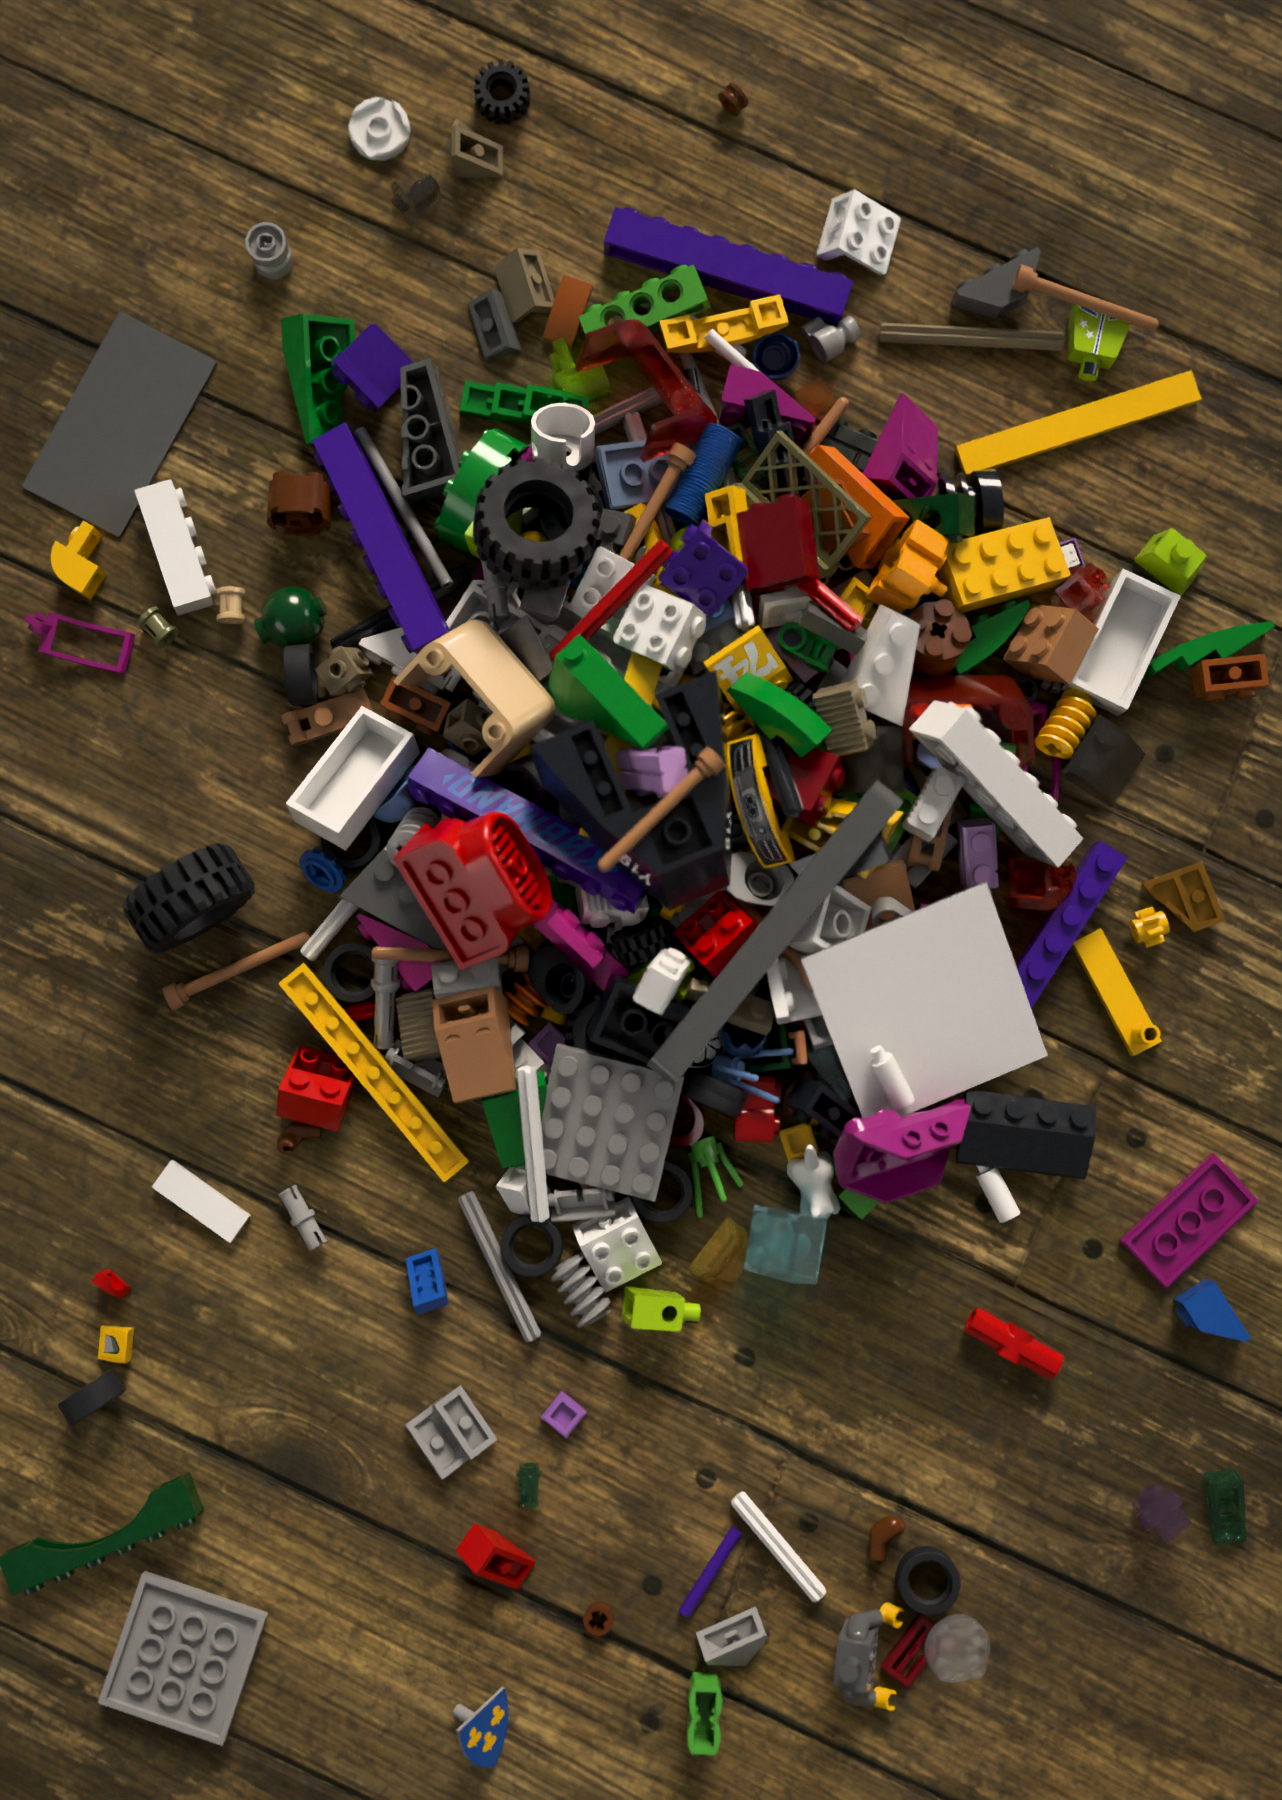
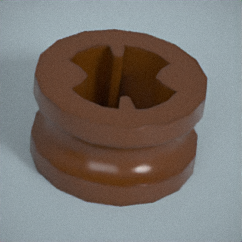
(733, 99)
(588, 1616)

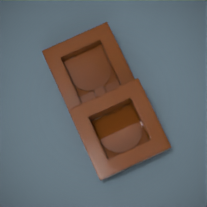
(568, 305)

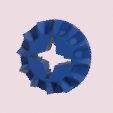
(329, 879)

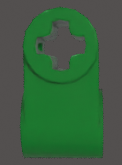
(808, 649)

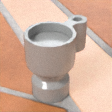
(830, 340)

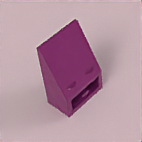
(747, 382)
(905, 454)

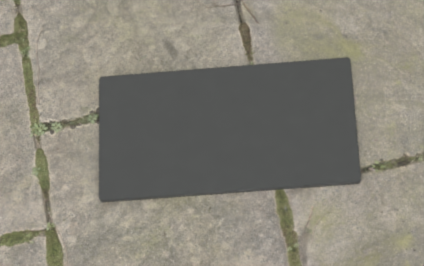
(119, 424)

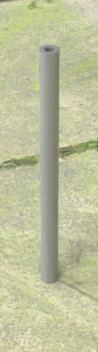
(403, 507)

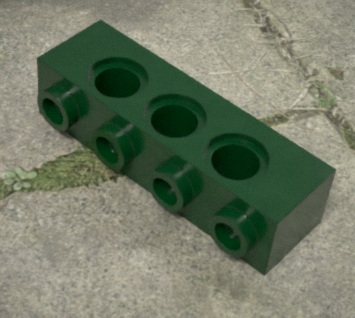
(955, 514)

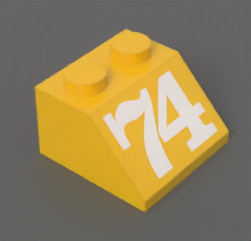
(752, 655)

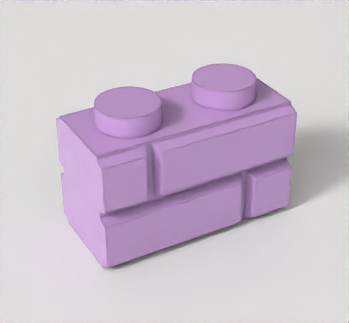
(652, 770)
(977, 852)

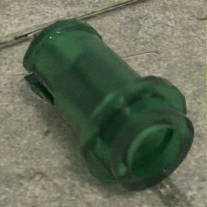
(528, 1484)

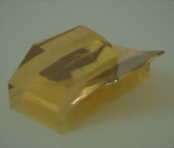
(723, 1254)

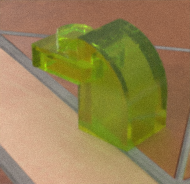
(566, 378)

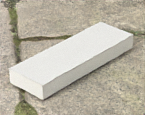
(201, 1201)

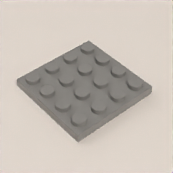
(607, 1122)
(183, 1658)

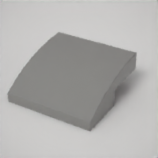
(450, 1432)

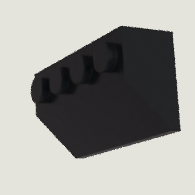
(1028, 1134)

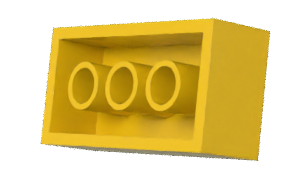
(1003, 565)

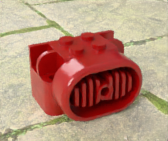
(476, 883)

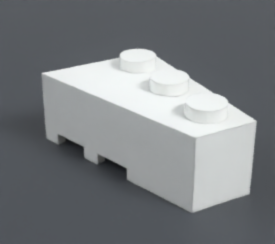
(886, 663)

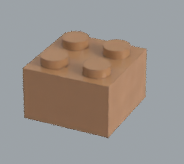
(1051, 643)

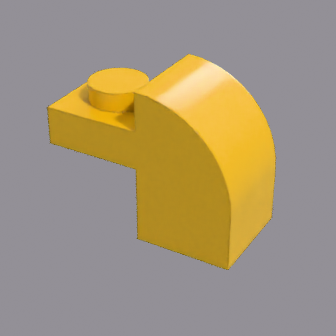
(71, 562)

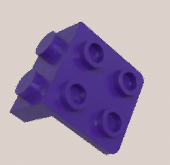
(371, 367)
(702, 570)

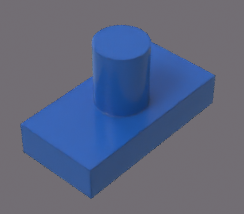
(427, 1281)

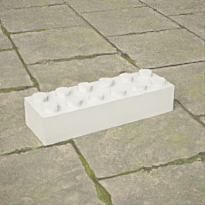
(997, 782)

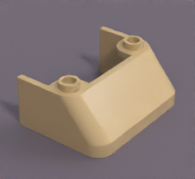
(499, 678)

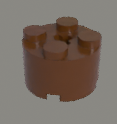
(299, 503)
(941, 637)

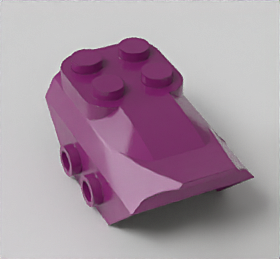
(898, 1154)

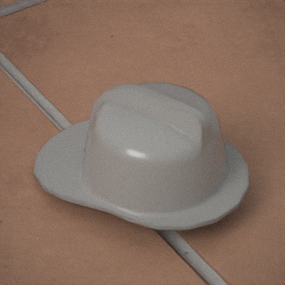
(755, 884)

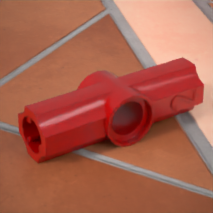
(1013, 1343)

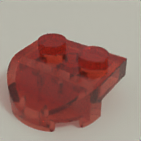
(1038, 884)

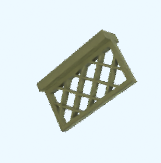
(754, 494)

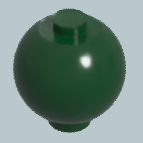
(291, 617)

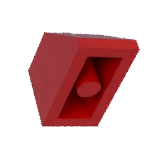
(494, 1557)

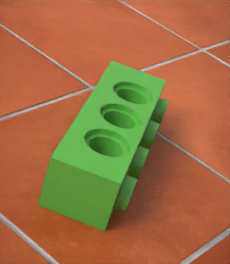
(653, 291)

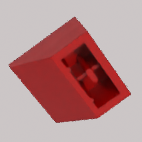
(715, 932)
(316, 1089)

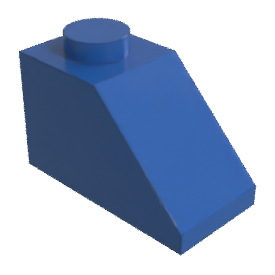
(1209, 1311)

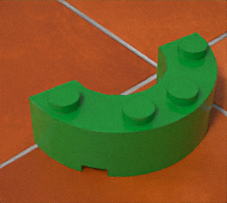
(461, 493)

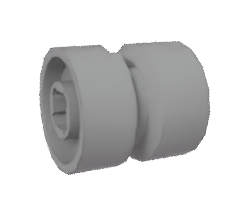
(269, 250)

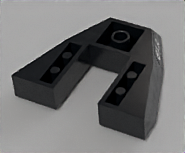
(692, 844)

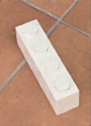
(174, 546)

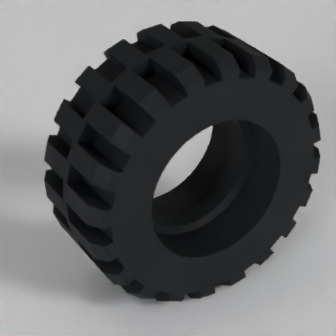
(541, 487)
(188, 897)

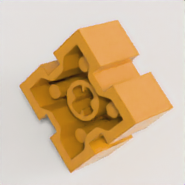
(910, 569)

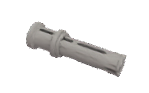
(385, 985)

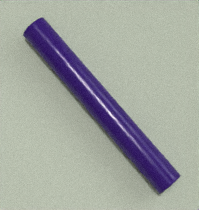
(710, 1572)

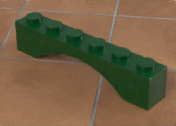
(42, 1559)

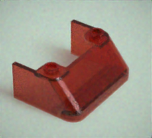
(663, 373)
(983, 693)

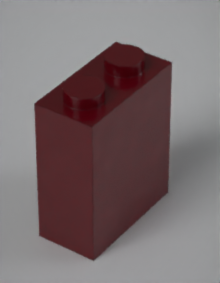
(778, 544)
(815, 779)

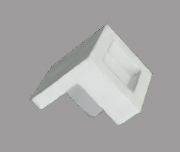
(515, 1191)

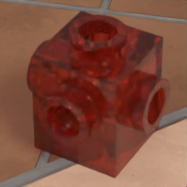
(1084, 587)

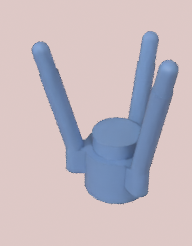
(731, 1070)

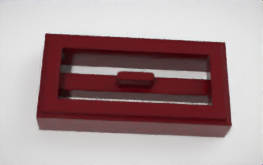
(899, 1647)

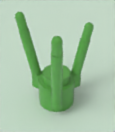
(706, 1152)

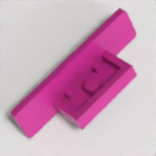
(580, 945)

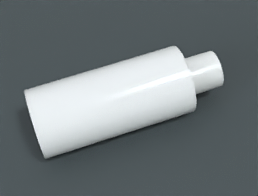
(891, 1078)
(997, 1193)

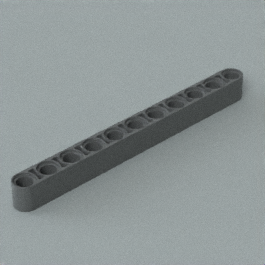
(775, 932)

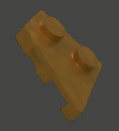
(1188, 896)

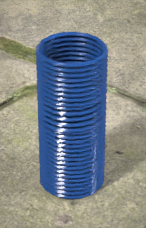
(714, 457)

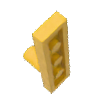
(1116, 992)

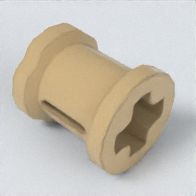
(230, 605)

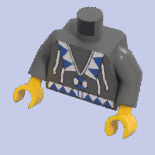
(858, 1656)

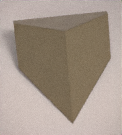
(474, 154)

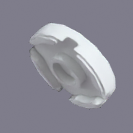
(379, 129)

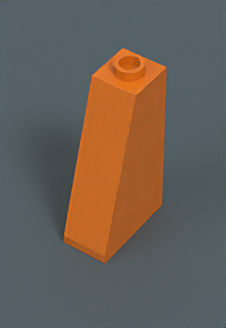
(886, 518)

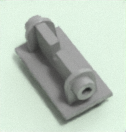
(425, 1074)
(581, 1205)

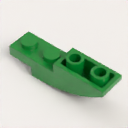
(989, 635)

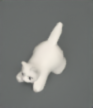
(814, 1178)

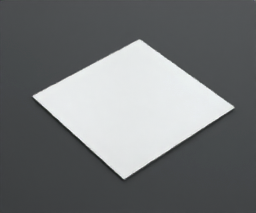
(933, 994)

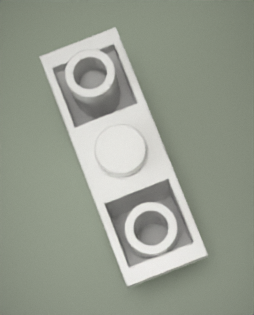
(390, 649)

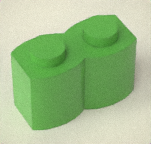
(704, 1713)

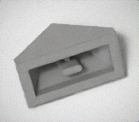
(733, 1640)

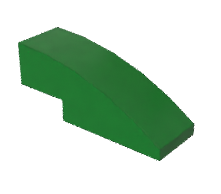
(779, 713)

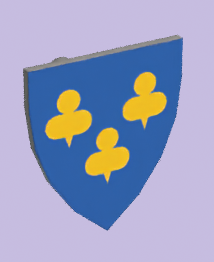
(484, 1730)

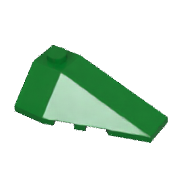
(308, 350)
(591, 689)

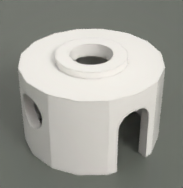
(563, 429)

